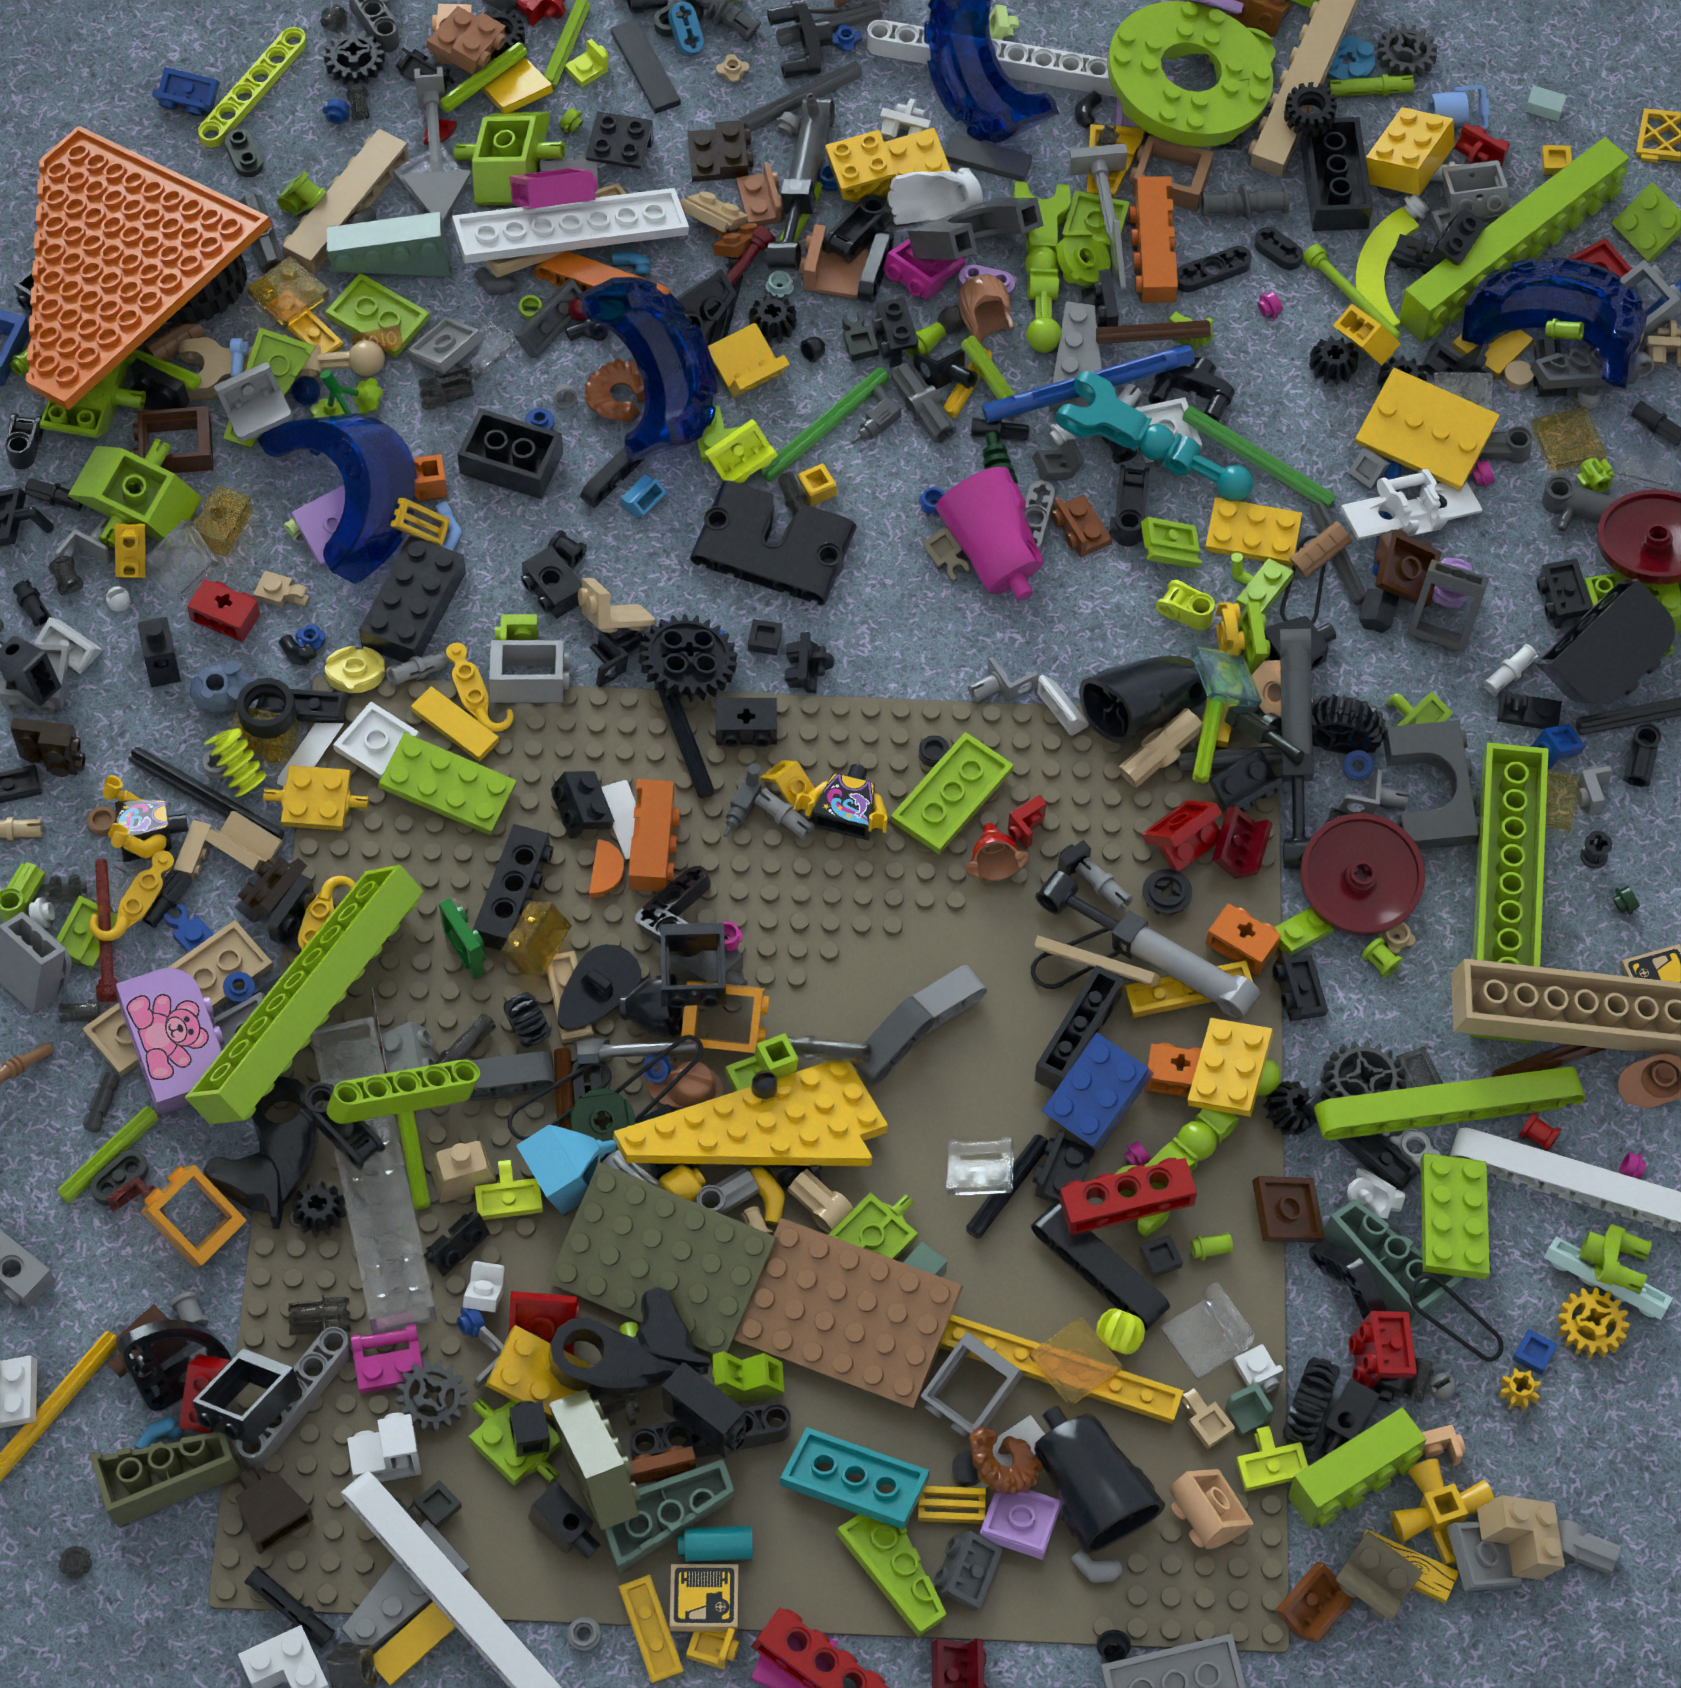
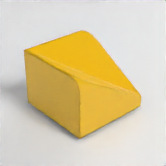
(817, 484)

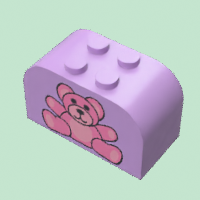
(169, 1033)

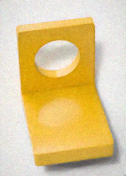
(790, 780)

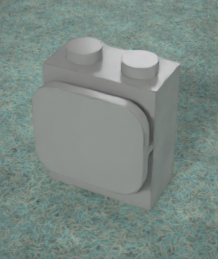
(32, 962)

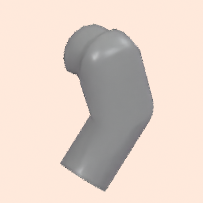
(1097, 1570)

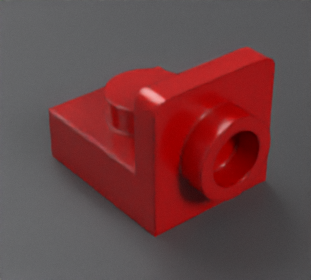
(1026, 818)

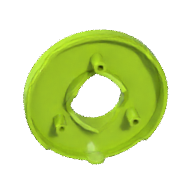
(1172, 112)

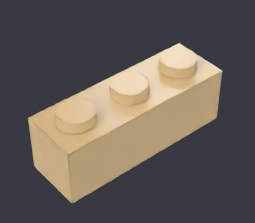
(193, 850)

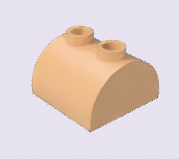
(1209, 1507)

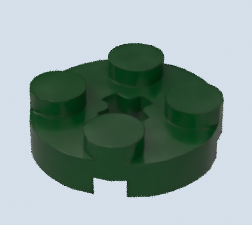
(604, 1101)

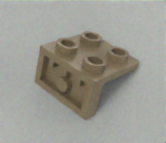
(1378, 1576)

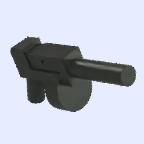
(1262, 729)

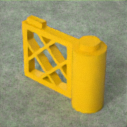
(1665, 150)

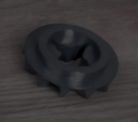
(1161, 881)

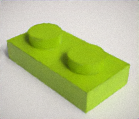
(1302, 932)

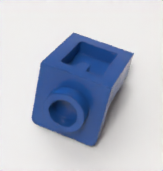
(1561, 743)

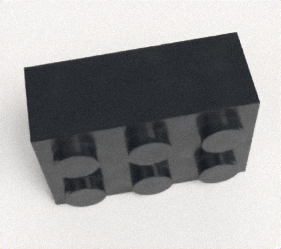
(510, 453)

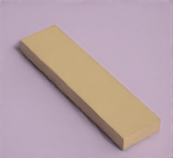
(1092, 959)

